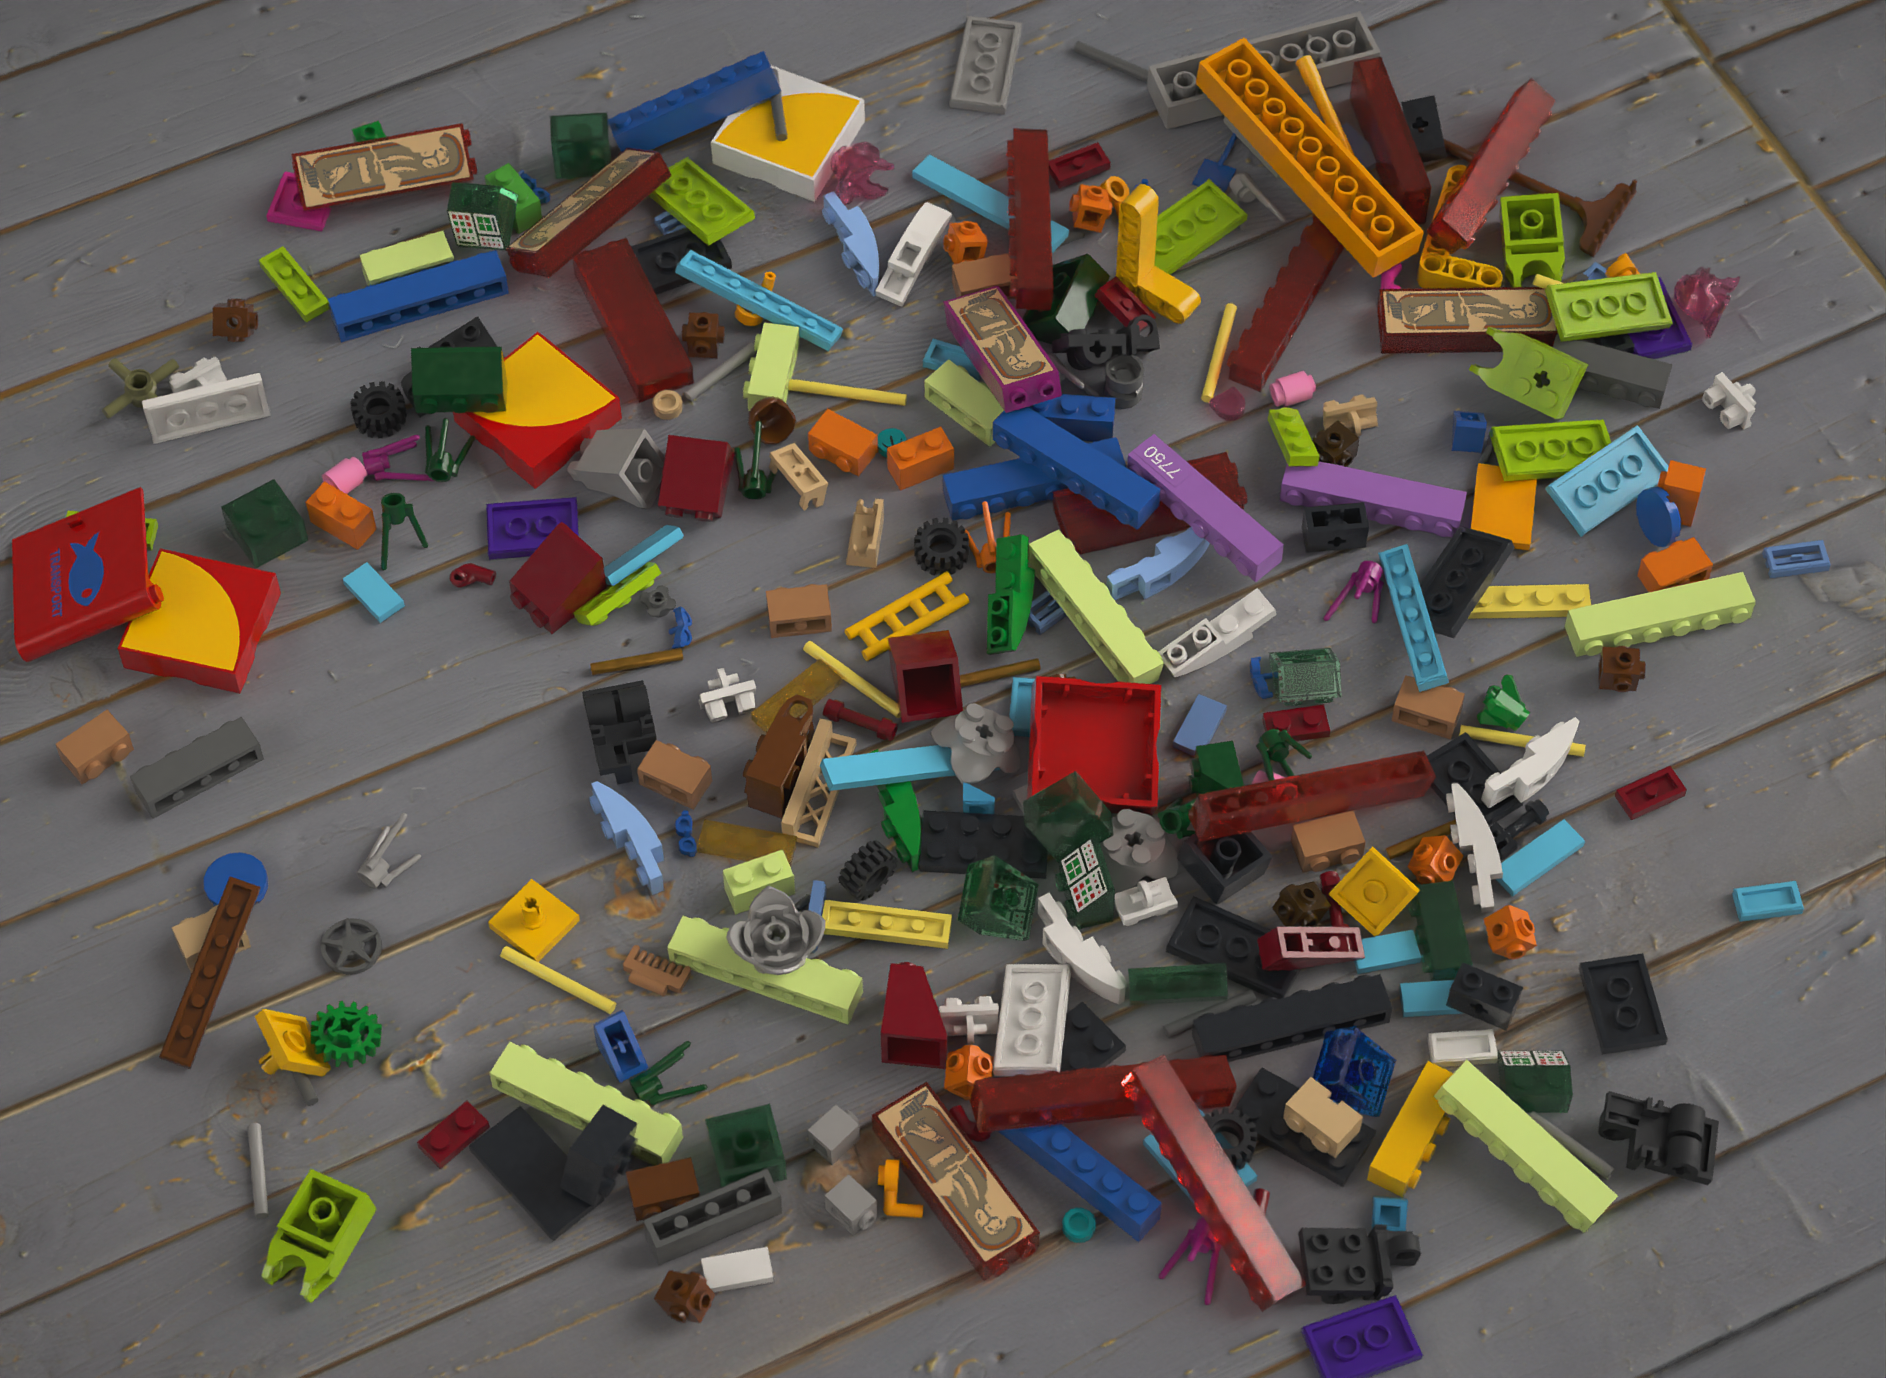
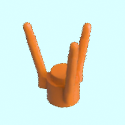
(987, 557)

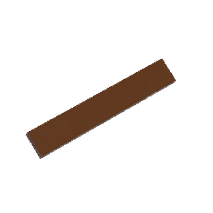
(209, 972)

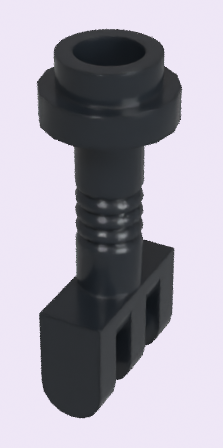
(1535, 812)

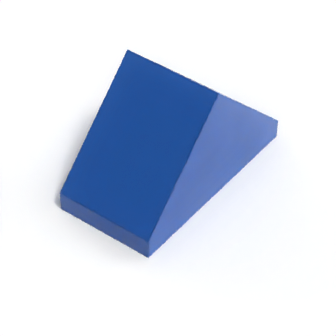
(1468, 431)
(619, 1046)

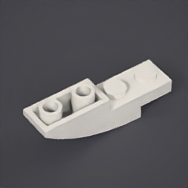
(912, 253)
(1220, 636)
(1536, 768)
(1474, 834)
(1087, 959)

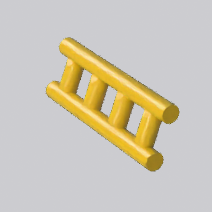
(911, 599)

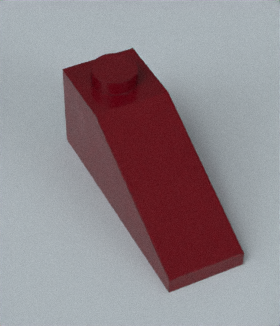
(1309, 947)

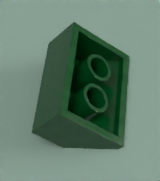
(1072, 299)
(459, 379)

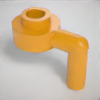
(1117, 191)
(1621, 267)
(747, 317)
(889, 1178)

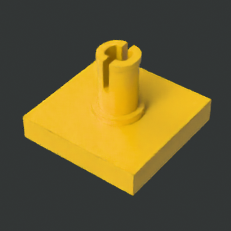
(1374, 892)
(534, 921)
(289, 1044)

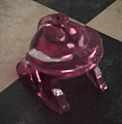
(853, 169)
(1704, 297)

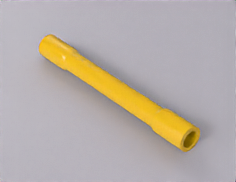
(1313, 81)

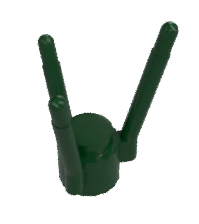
(441, 465)
(753, 483)
(394, 513)
(1275, 746)
(1176, 819)
(648, 1083)

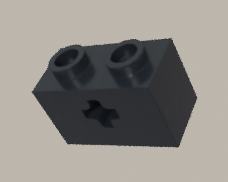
(1424, 114)
(1335, 527)
(1484, 996)

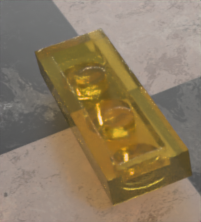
(812, 683)
(743, 842)

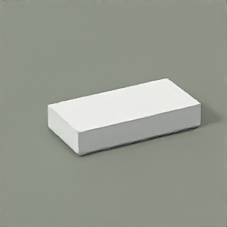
(1456, 1047)
(738, 1269)

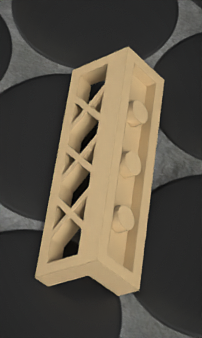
(806, 782)

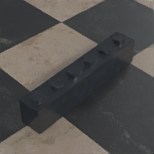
(1292, 1019)

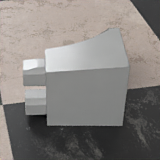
(621, 465)

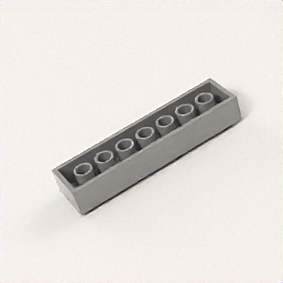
(1331, 43)

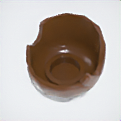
(776, 419)

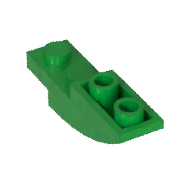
(1013, 595)
(902, 820)

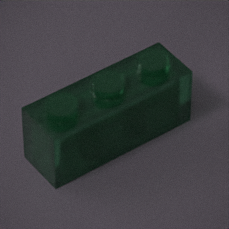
(1440, 930)
(1177, 984)

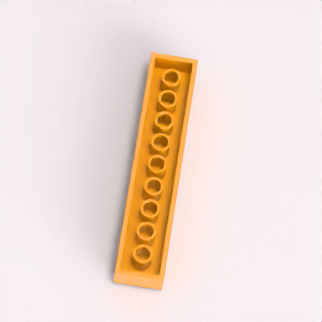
(1309, 157)

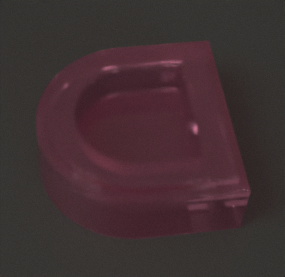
(1229, 404)

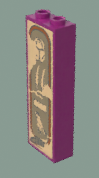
(1002, 349)

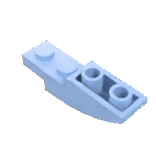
(857, 239)
(1153, 574)
(632, 830)

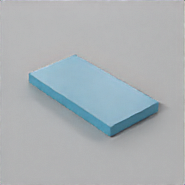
(1607, 481)

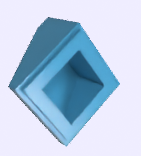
(977, 801)
(1390, 1211)

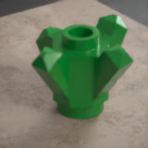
(1503, 705)

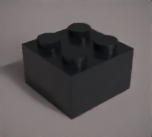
(1224, 863)
(599, 1156)

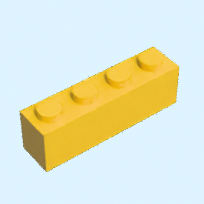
(1412, 1134)

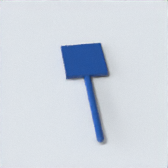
(1217, 171)

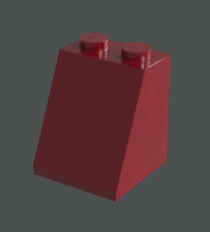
(695, 477)
(558, 579)
(925, 675)
(911, 1020)

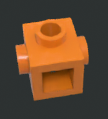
(1090, 208)
(965, 242)
(1435, 860)
(1510, 932)
(965, 1067)

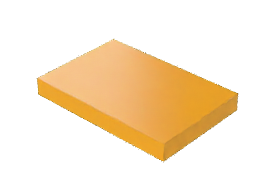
(1503, 506)

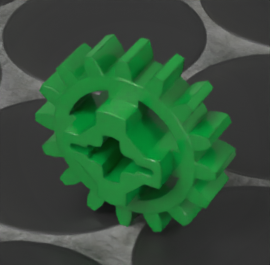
(345, 1034)

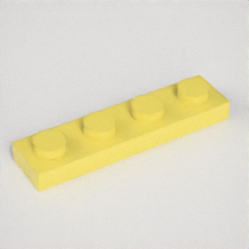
(1531, 601)
(887, 924)

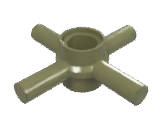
(138, 385)

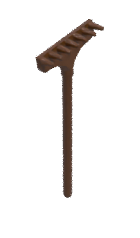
(1597, 216)

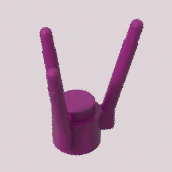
(378, 460)
(1365, 580)
(1201, 1241)

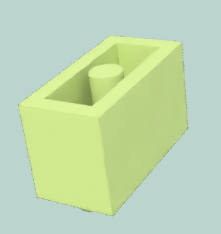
(751, 877)

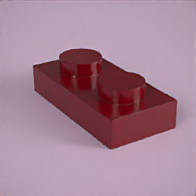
(1079, 165)
(1122, 303)
(1301, 723)
(1650, 793)
(453, 1134)

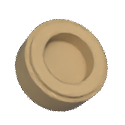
(667, 404)

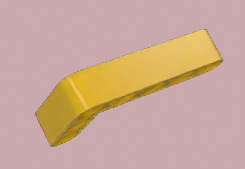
(1137, 258)
(1441, 269)

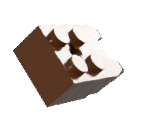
(779, 759)

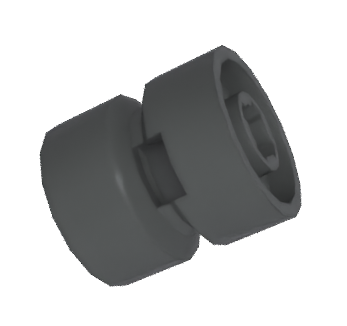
(1124, 380)

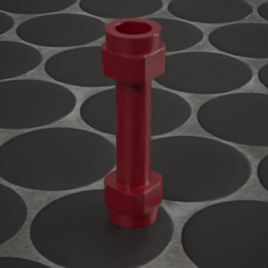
(835, 710)
(1328, 881)

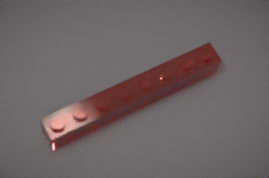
(1491, 167)
(1030, 219)
(1284, 306)
(1311, 795)
(1088, 1094)
(1212, 1183)

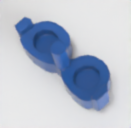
(542, 194)
(682, 634)
(1259, 679)
(683, 828)

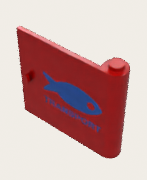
(82, 576)

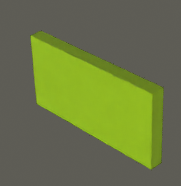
(701, 202)
(1194, 225)
(1608, 306)
(1546, 448)

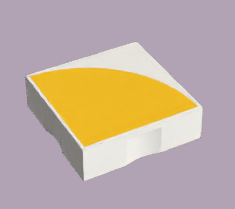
(816, 125)

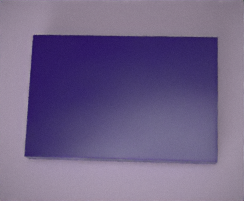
(1662, 342)
(521, 526)
(1362, 1341)

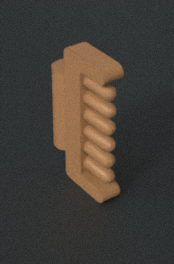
(652, 978)

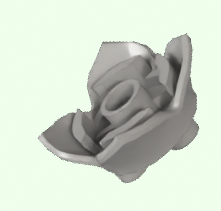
(978, 743)
(1150, 856)
(772, 916)

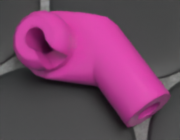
(1389, 276)

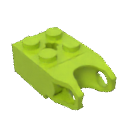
(1531, 237)
(1522, 368)
(318, 1232)

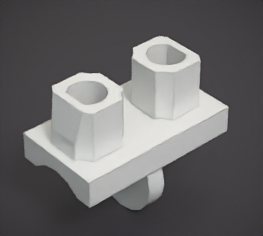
(203, 373)
(1734, 399)
(714, 700)
(1144, 901)
(970, 1019)

